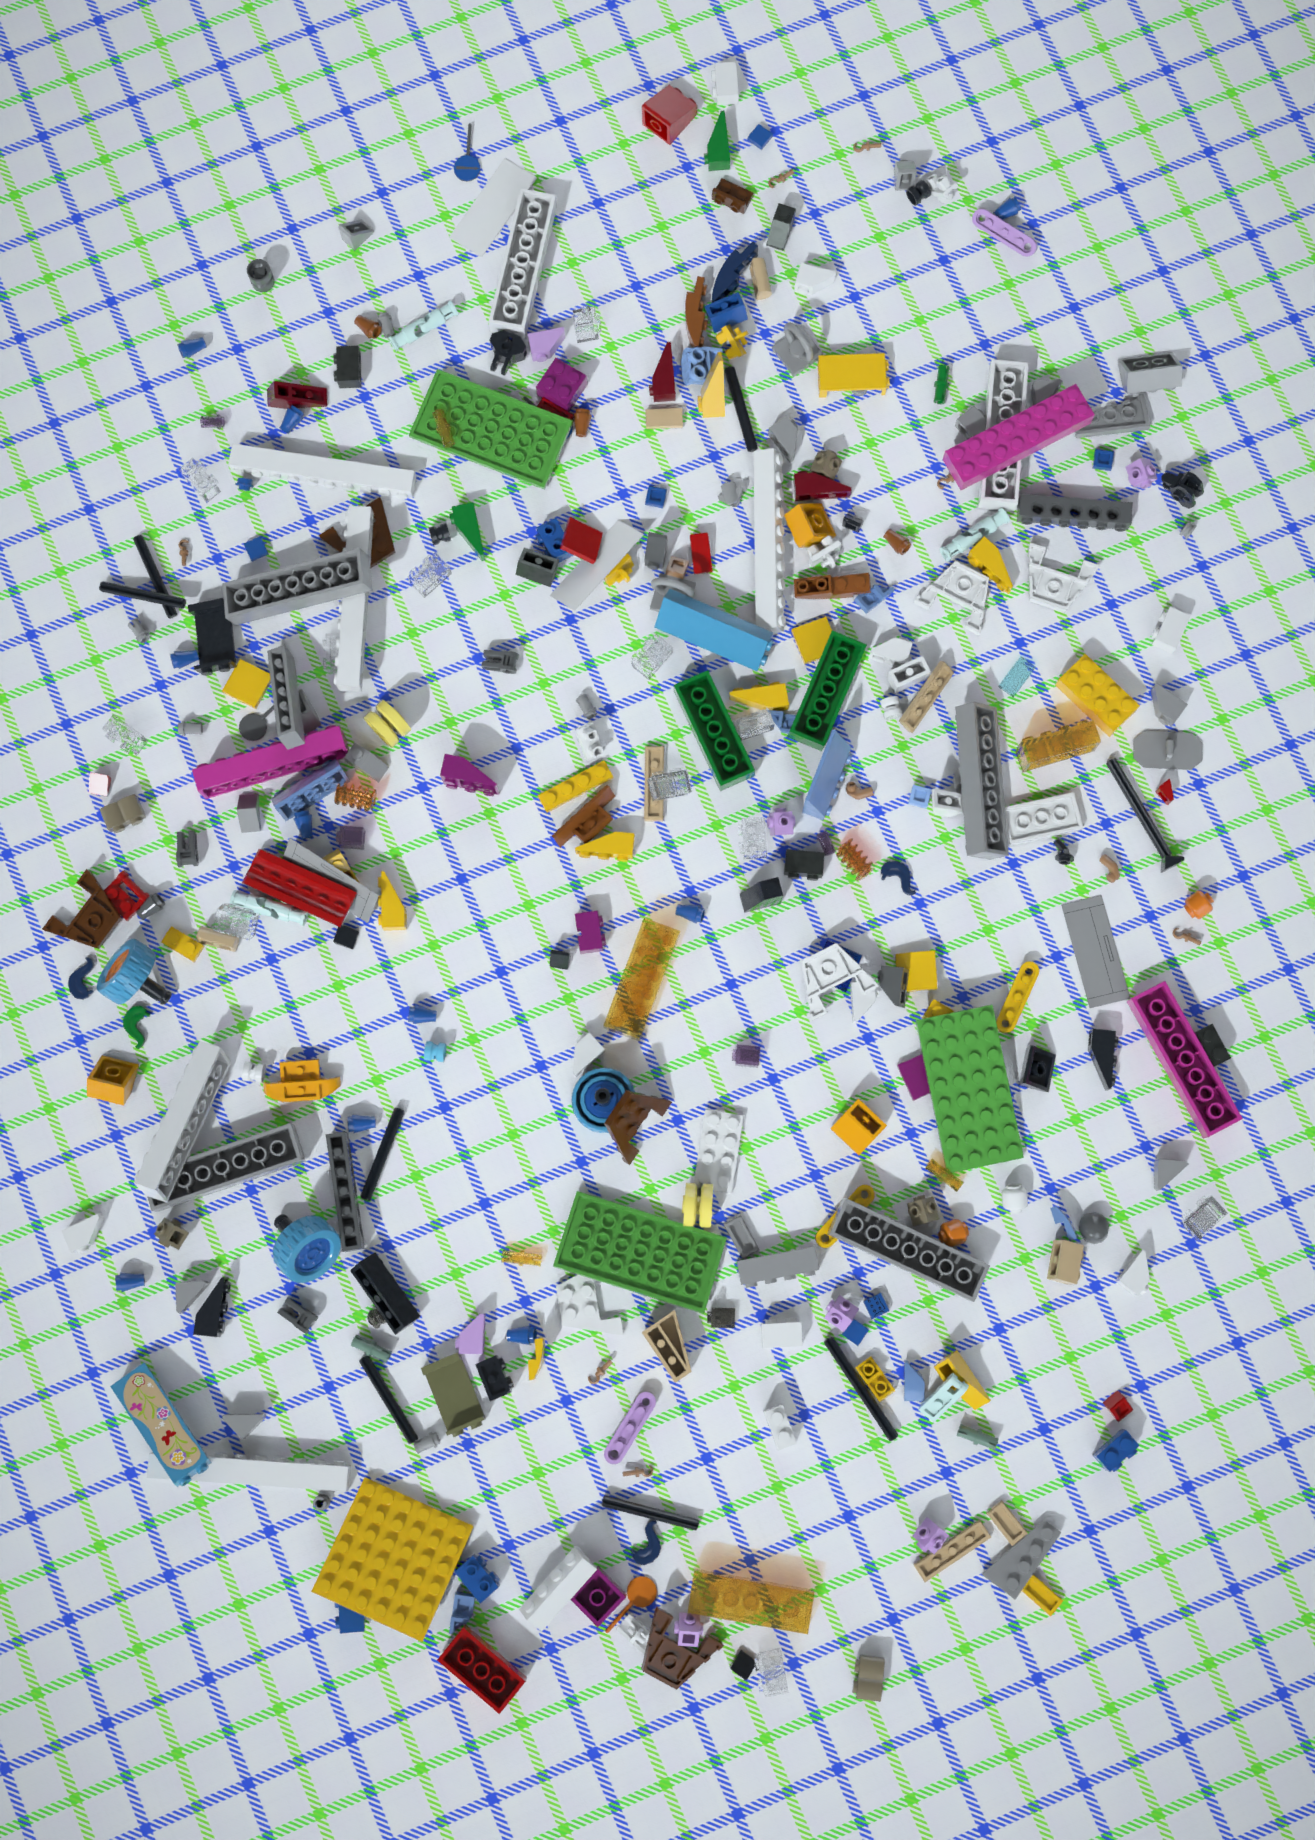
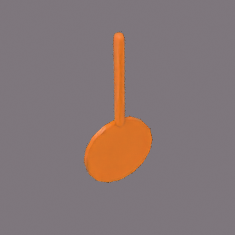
(640, 1593)

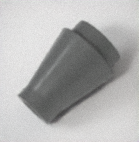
(151, 906)

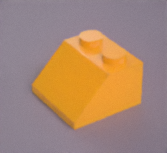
(809, 524)
(112, 1080)

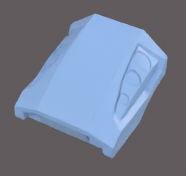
(697, 363)

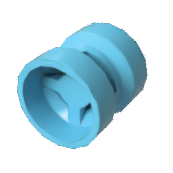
(435, 1051)

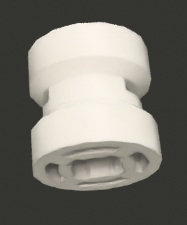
(891, 708)
(254, 1072)

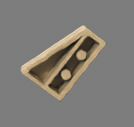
(668, 1345)

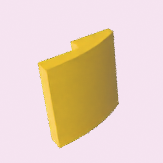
(921, 969)
(534, 1365)

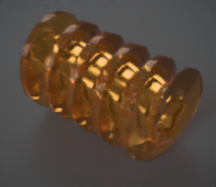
(355, 797)
(854, 860)

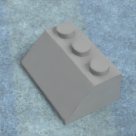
(1150, 373)

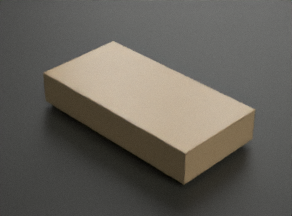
(664, 418)
(1006, 1523)

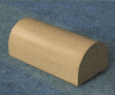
(760, 278)
(217, 939)

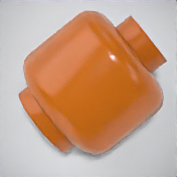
(1198, 904)
(953, 1233)

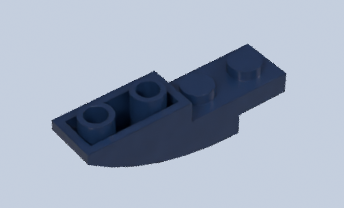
(733, 267)

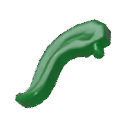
(130, 1023)

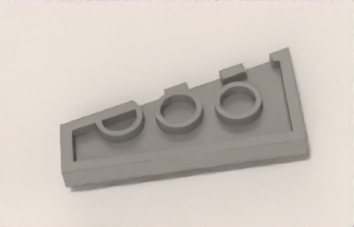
(1122, 418)
(1022, 1560)

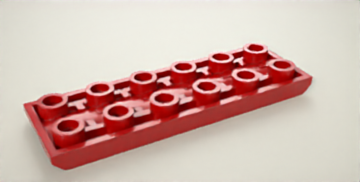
(299, 887)

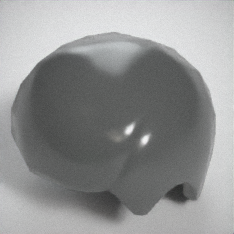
(1094, 1227)

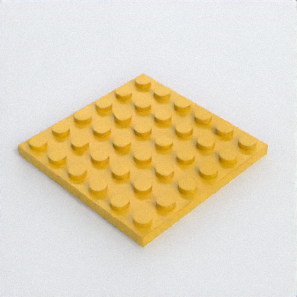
(393, 1559)

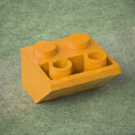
(858, 1127)

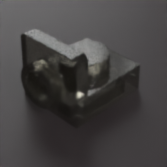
(721, 1317)

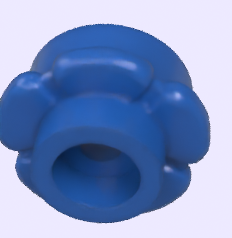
(244, 484)

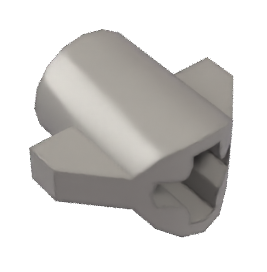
(731, 494)

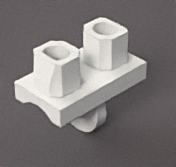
(941, 187)
(831, 548)
(589, 741)
(634, 1632)

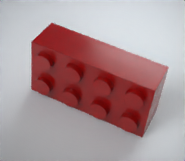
(482, 1669)

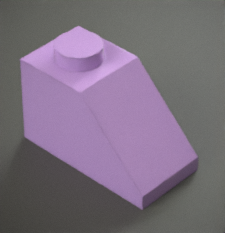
(545, 343)
(472, 1338)

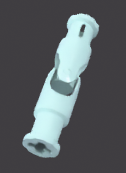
(430, 321)
(972, 536)
(271, 908)

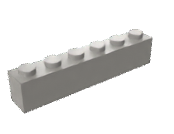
(286, 697)

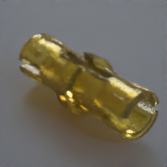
(443, 428)
(944, 1175)
(521, 1258)

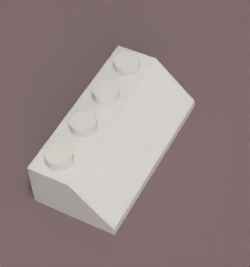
(557, 1589)

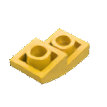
(875, 1379)

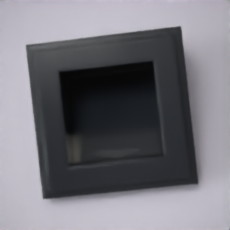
(852, 523)
(1170, 861)
(346, 937)
(559, 959)
(743, 1665)

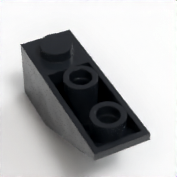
(1101, 1050)
(210, 1315)

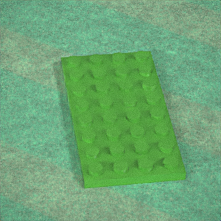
(493, 429)
(969, 1088)
(640, 1252)

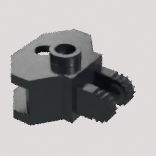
(506, 350)
(1183, 487)

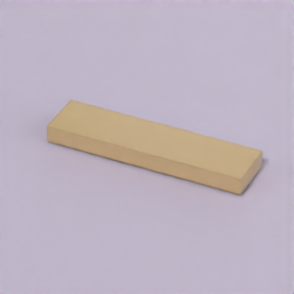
(926, 696)
(653, 763)
(952, 1550)

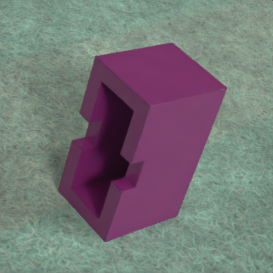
(589, 925)

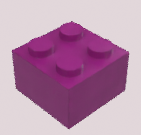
(562, 384)
(598, 1597)

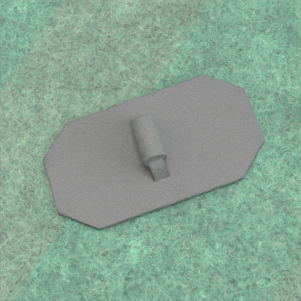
(1167, 750)

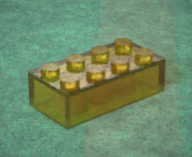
(1057, 746)

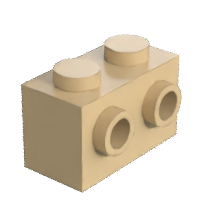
(1065, 1262)

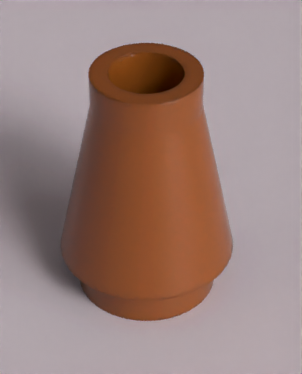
(369, 327)
(582, 420)
(898, 542)

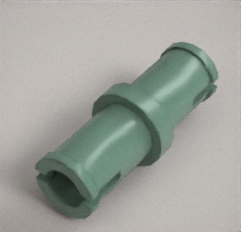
(371, 1348)
(977, 1437)

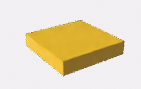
(812, 639)
(247, 684)

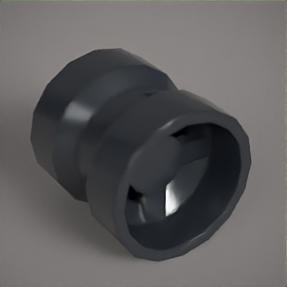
(917, 193)
(439, 534)

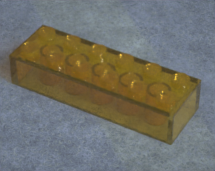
(641, 979)
(750, 1601)

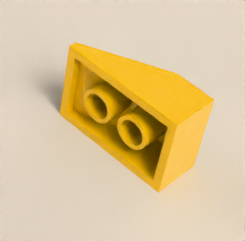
(712, 398)

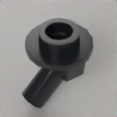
(1064, 856)

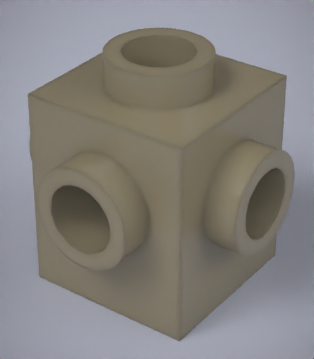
(826, 464)
(922, 1210)
(171, 1233)

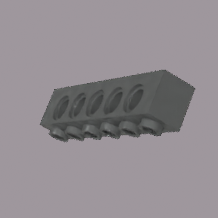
(1064, 505)
(345, 1191)

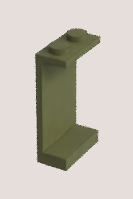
(454, 1394)

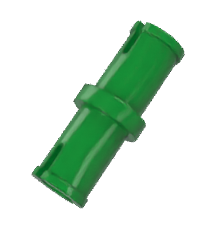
(941, 384)

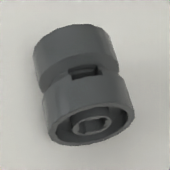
(260, 275)

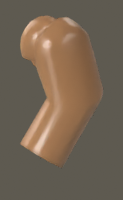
(858, 793)
(1112, 867)

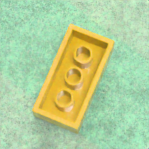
(1097, 695)

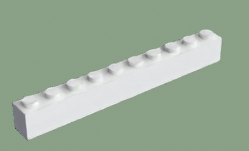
(322, 471)
(769, 540)
(354, 608)
(267, 1472)

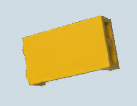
(852, 373)

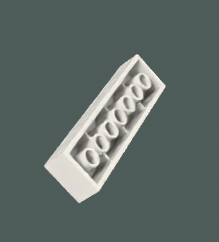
(523, 262)
(1004, 399)
(182, 1121)

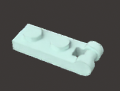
(943, 1397)

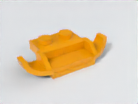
(301, 1082)

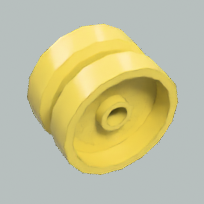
(389, 721)
(697, 1205)

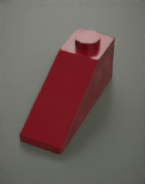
(663, 378)
(285, 394)
(817, 487)

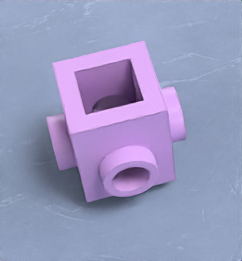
(1141, 473)
(781, 822)
(840, 1313)
(930, 1536)
(689, 1625)

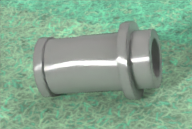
(385, 321)
(141, 634)
(586, 706)
(190, 728)
(427, 1442)
(326, 1503)

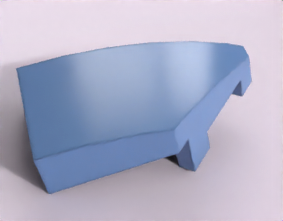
(870, 600)
(782, 720)
(1060, 1217)
(913, 1383)
(462, 1610)

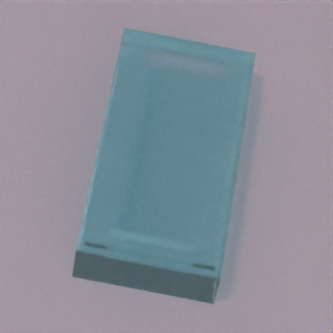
(1017, 676)

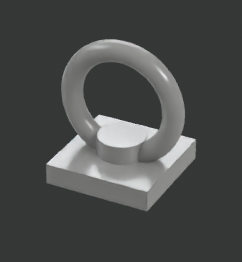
(796, 350)
(664, 583)

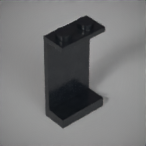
(213, 637)

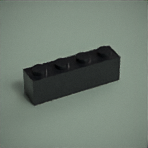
(385, 1293)

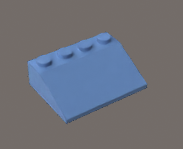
(827, 776)
(309, 790)

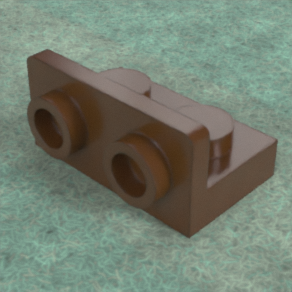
(732, 196)

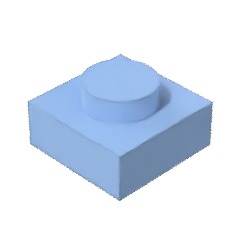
(919, 796)

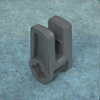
(507, 663)
(188, 856)
(304, 1319)

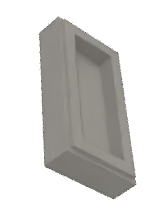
(741, 1237)

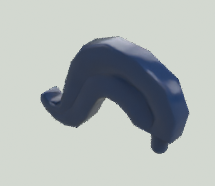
(898, 869)
(75, 981)
(651, 1552)

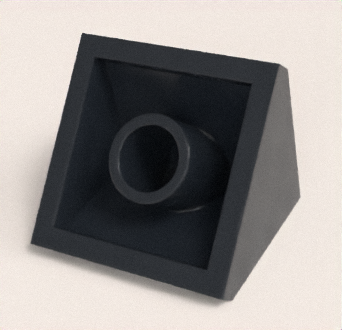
(1037, 1069)

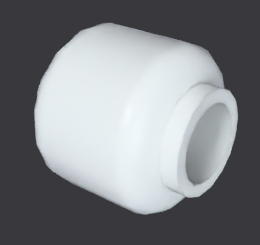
(1014, 1198)

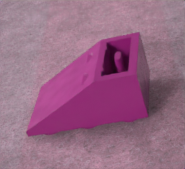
(460, 773)

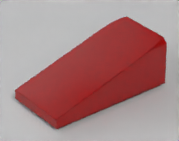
(701, 553)

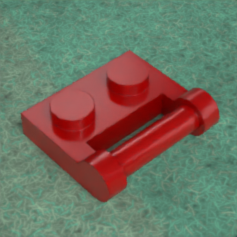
(121, 900)

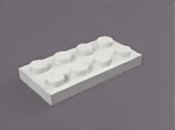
(1042, 819)
(718, 1150)

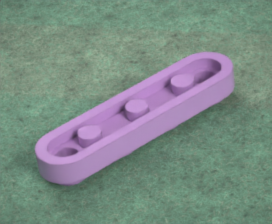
(1004, 232)
(629, 1428)

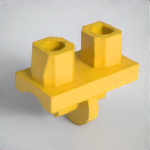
(728, 334)
(620, 571)

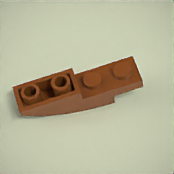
(694, 314)
(832, 587)

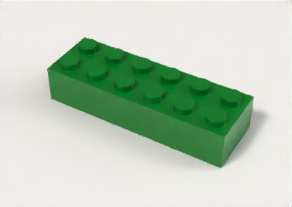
(827, 690)
(714, 730)

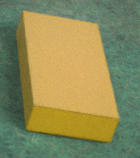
(1042, 1595)

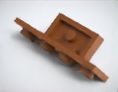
(587, 820)

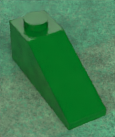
(718, 147)
(467, 525)

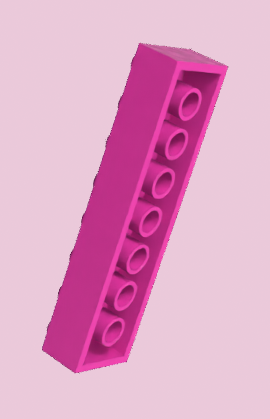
(1018, 437)
(269, 762)
(1184, 1060)

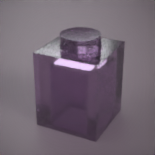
(351, 837)
(746, 1056)

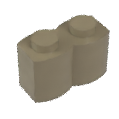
(122, 813)
(869, 1678)

